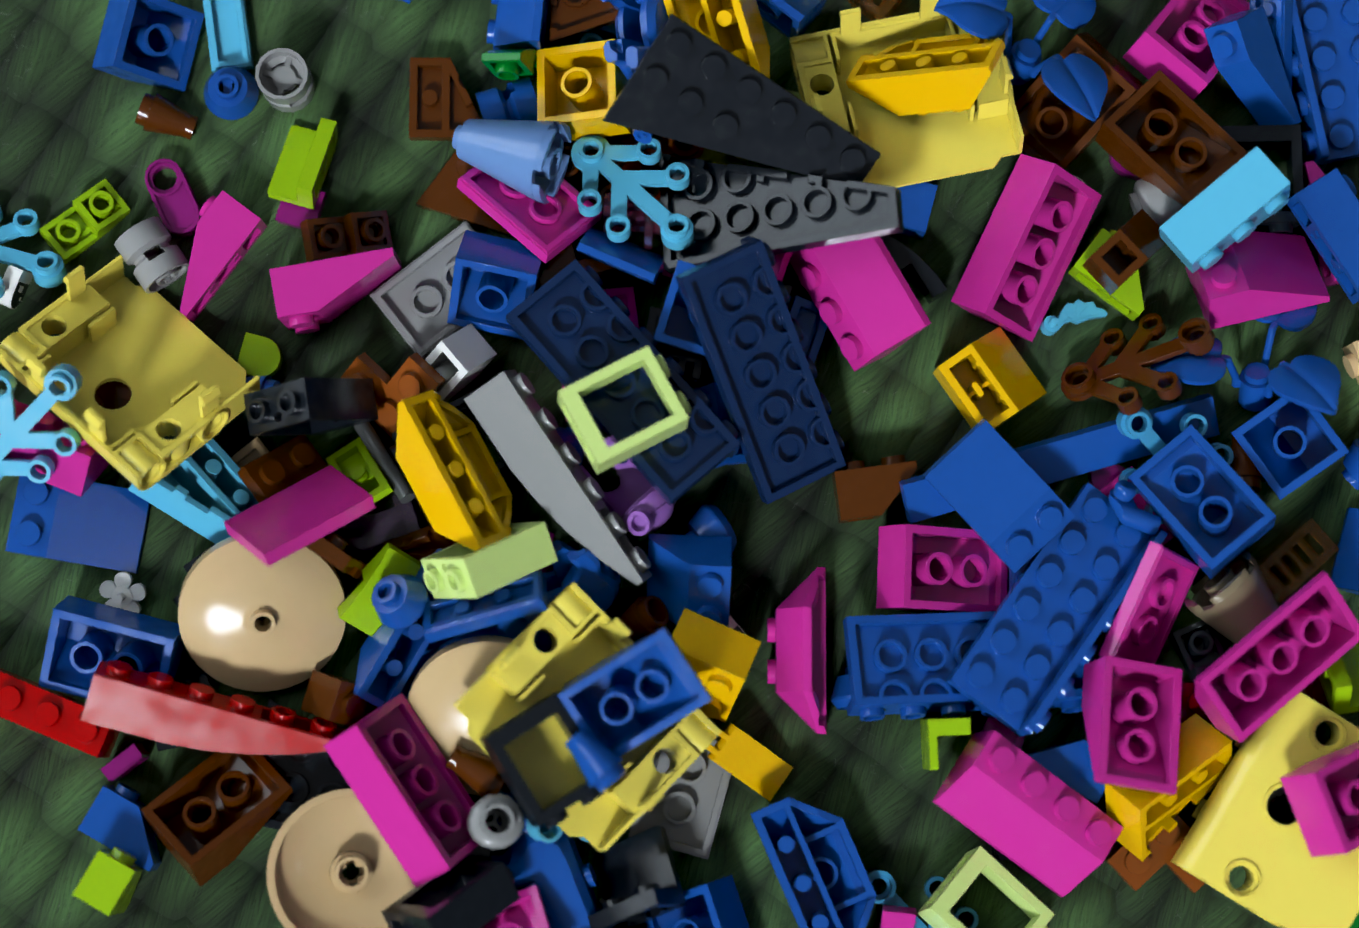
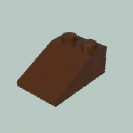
(1056, 130)
(1168, 140)
(216, 811)

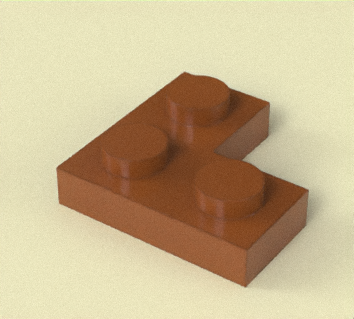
(410, 380)
(1162, 850)

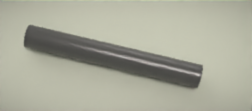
(385, 462)

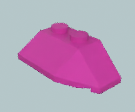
(801, 651)

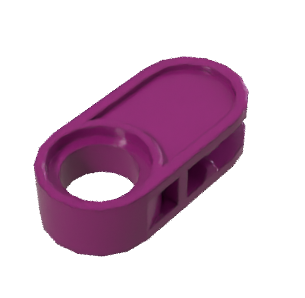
(176, 205)

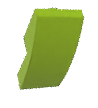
(85, 222)
(358, 606)

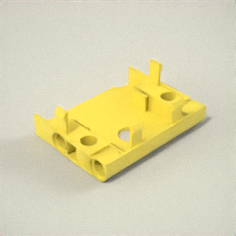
(910, 146)
(124, 335)
(525, 676)
(1236, 829)

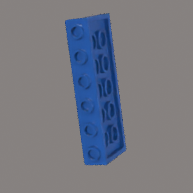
(1327, 77)
(1053, 616)
(906, 659)

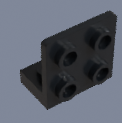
(638, 881)

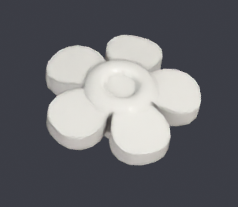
(122, 593)

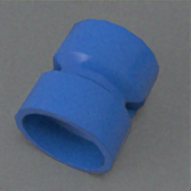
(514, 103)

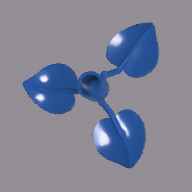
(1073, 80)
(1305, 381)

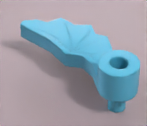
(1072, 313)

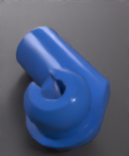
(1127, 511)

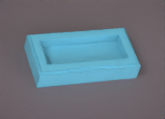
(228, 34)

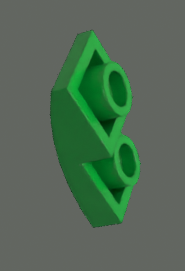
(511, 63)

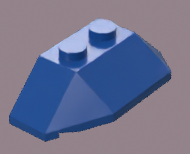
(393, 659)
(815, 865)

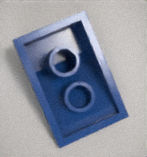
(999, 495)
(1202, 501)
(92, 530)
(635, 693)

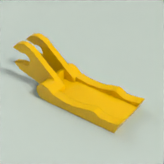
(749, 761)

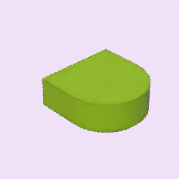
(259, 355)

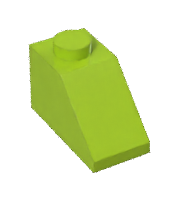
(1126, 298)
(109, 881)

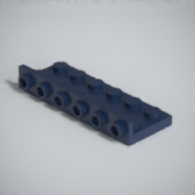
(582, 330)
(762, 369)

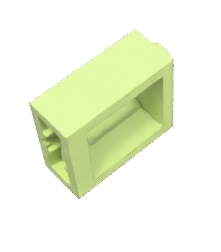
(585, 429)
(471, 574)
(974, 862)

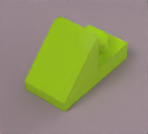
(360, 467)

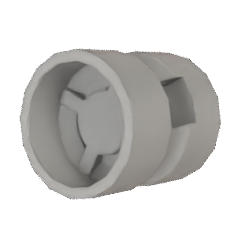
(285, 80)
(144, 243)

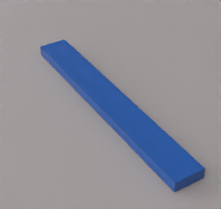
(1074, 453)

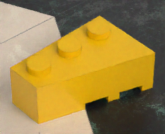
(1144, 814)

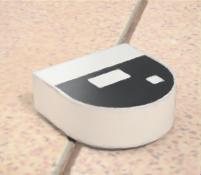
(16, 285)

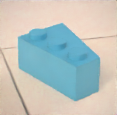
(1226, 211)
(202, 492)

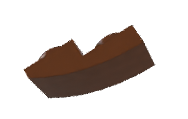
(345, 234)

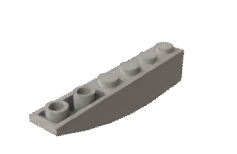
(552, 471)

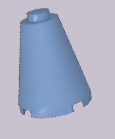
(517, 153)

